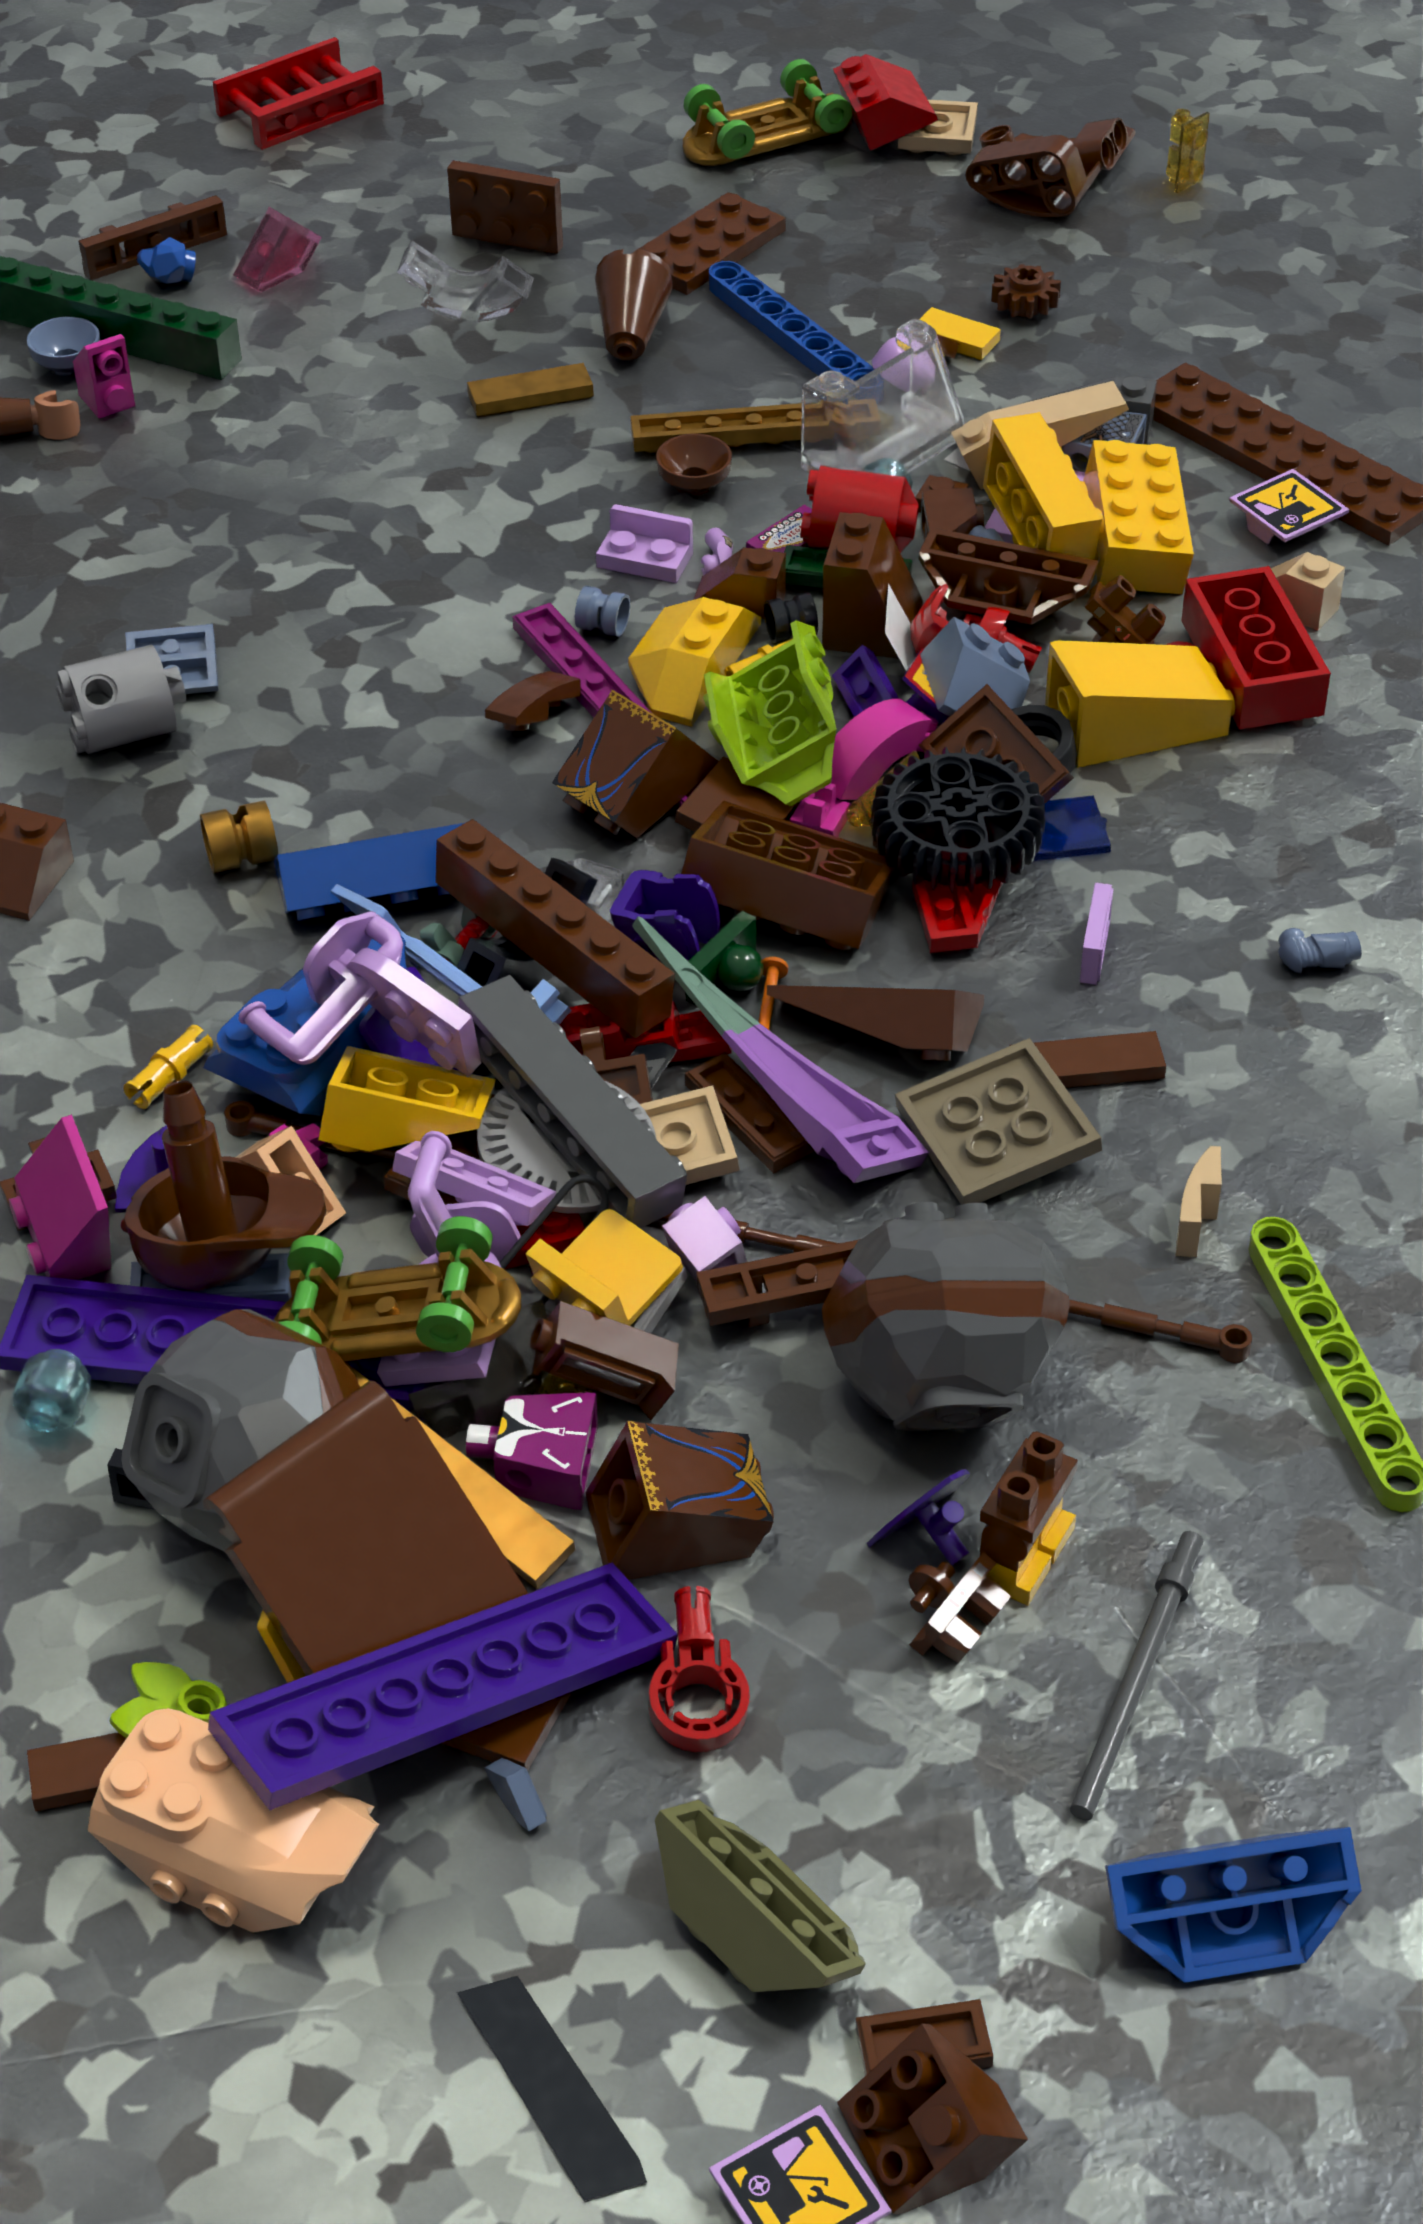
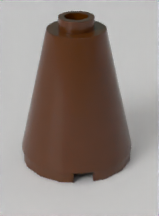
(631, 299)

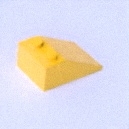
(395, 1101)

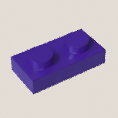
(863, 681)

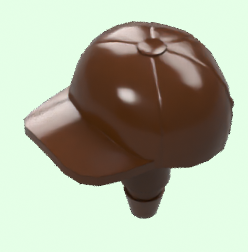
(209, 1212)

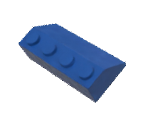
(370, 867)

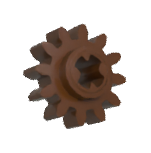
(1025, 291)

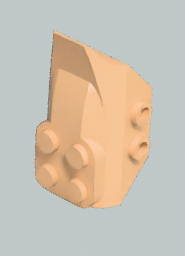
(204, 1836)

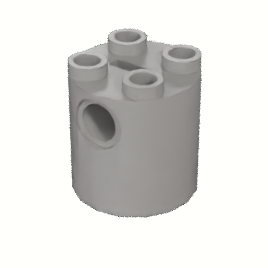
(119, 699)

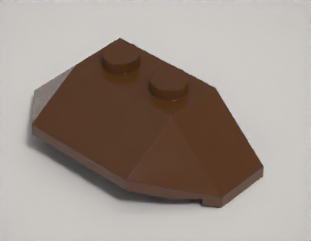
(1003, 575)

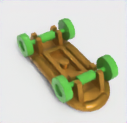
(764, 126)
(406, 1307)

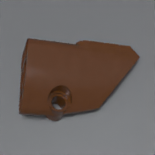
(1047, 172)

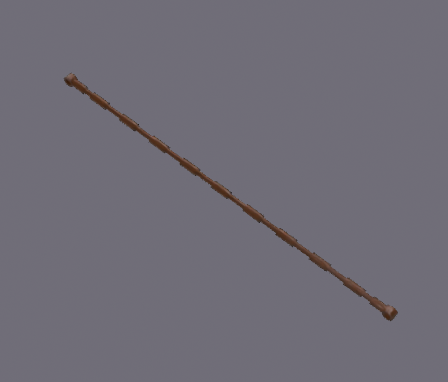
(243, 1120)

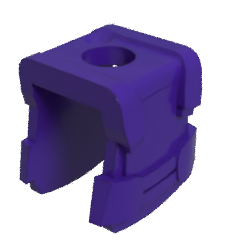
(677, 908)

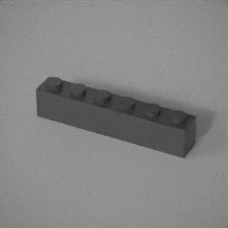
(573, 1103)

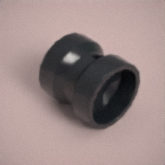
(781, 613)

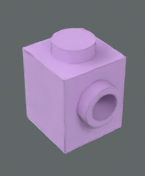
(704, 1237)

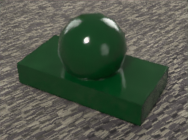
(731, 956)

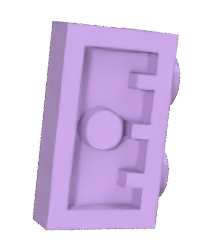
(646, 544)

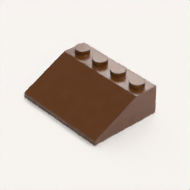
(790, 874)

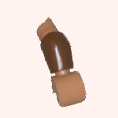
(53, 418)

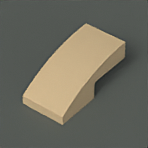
(1199, 1201)

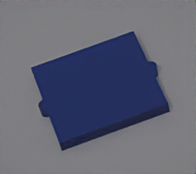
(1073, 829)

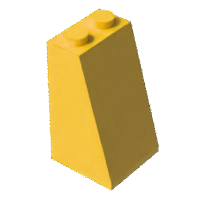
(1135, 697)

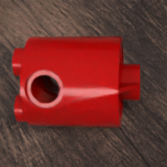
(858, 492)

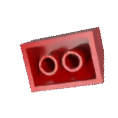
(883, 99)

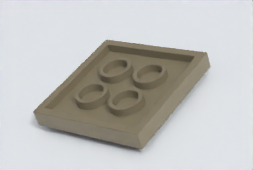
(998, 1122)

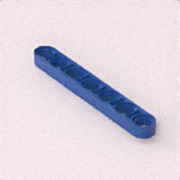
(756, 303)

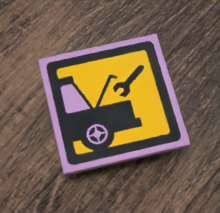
(1286, 507)
(800, 2177)

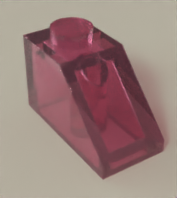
(276, 251)

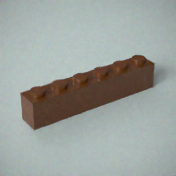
(554, 928)

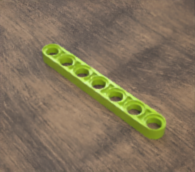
(1335, 1381)

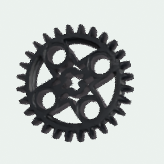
(958, 819)

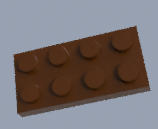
(717, 233)

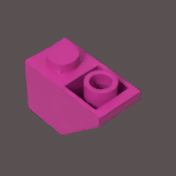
(104, 376)

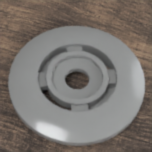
(523, 1149)

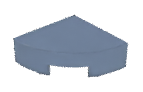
(517, 1792)

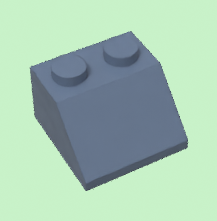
(966, 660)

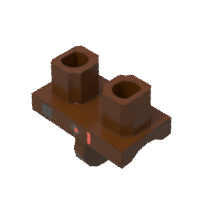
(1115, 621)
(974, 1591)

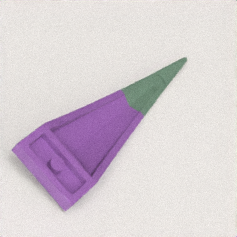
(828, 1113)

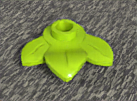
(164, 1688)

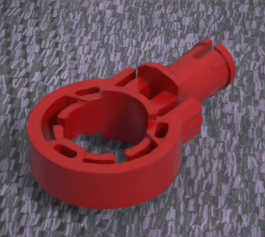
(697, 1666)

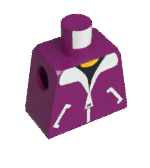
(541, 1446)

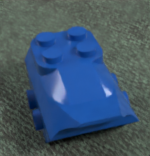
(263, 1069)

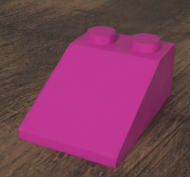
(63, 1207)

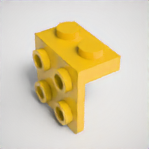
(606, 1269)

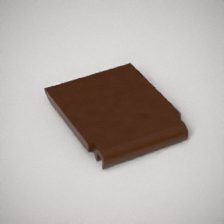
(359, 1535)

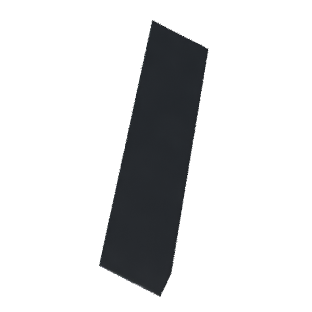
(554, 2089)

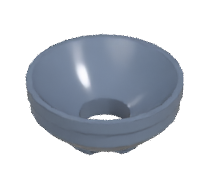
(59, 341)

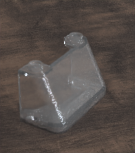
(890, 413)

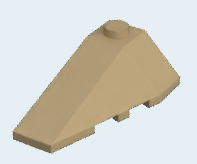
(1066, 413)

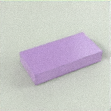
(1096, 933)

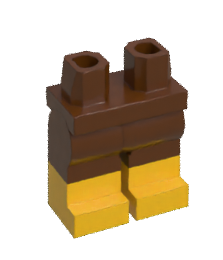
(1027, 1518)

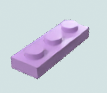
(479, 1181)

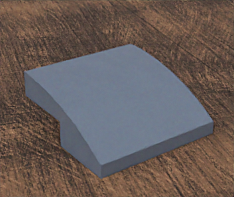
(187, 648)

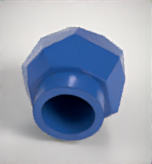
(168, 262)

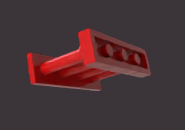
(304, 111)

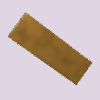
(530, 389)

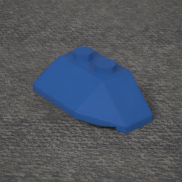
(1235, 1901)

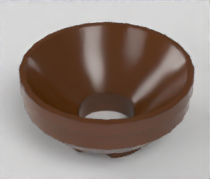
(694, 462)

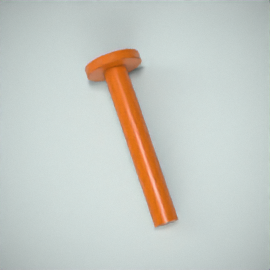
(774, 969)

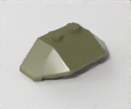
(750, 1905)

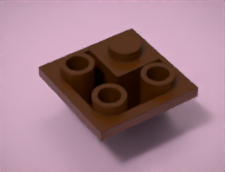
(929, 2121)

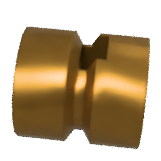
(239, 836)

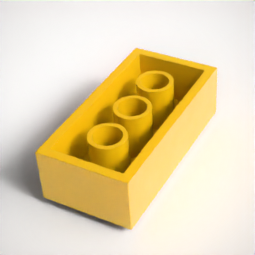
(1038, 489)
(1142, 513)

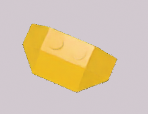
(685, 646)

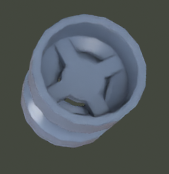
(602, 611)

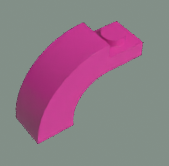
(874, 743)

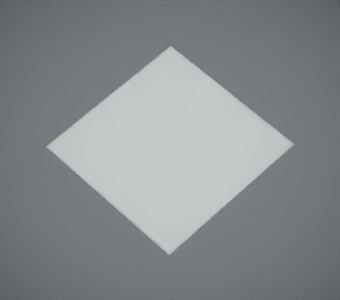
(898, 630)

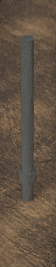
(1172, 1587)

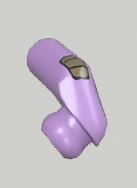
(720, 545)

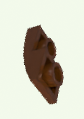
(531, 698)

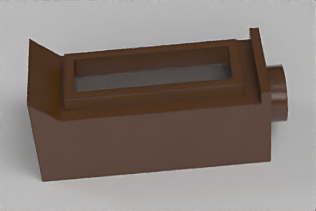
(606, 1356)

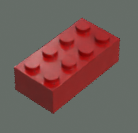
(1256, 646)

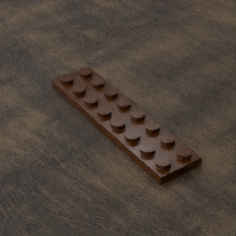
(1274, 443)

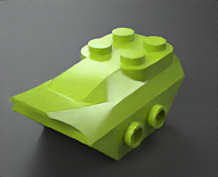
(778, 718)

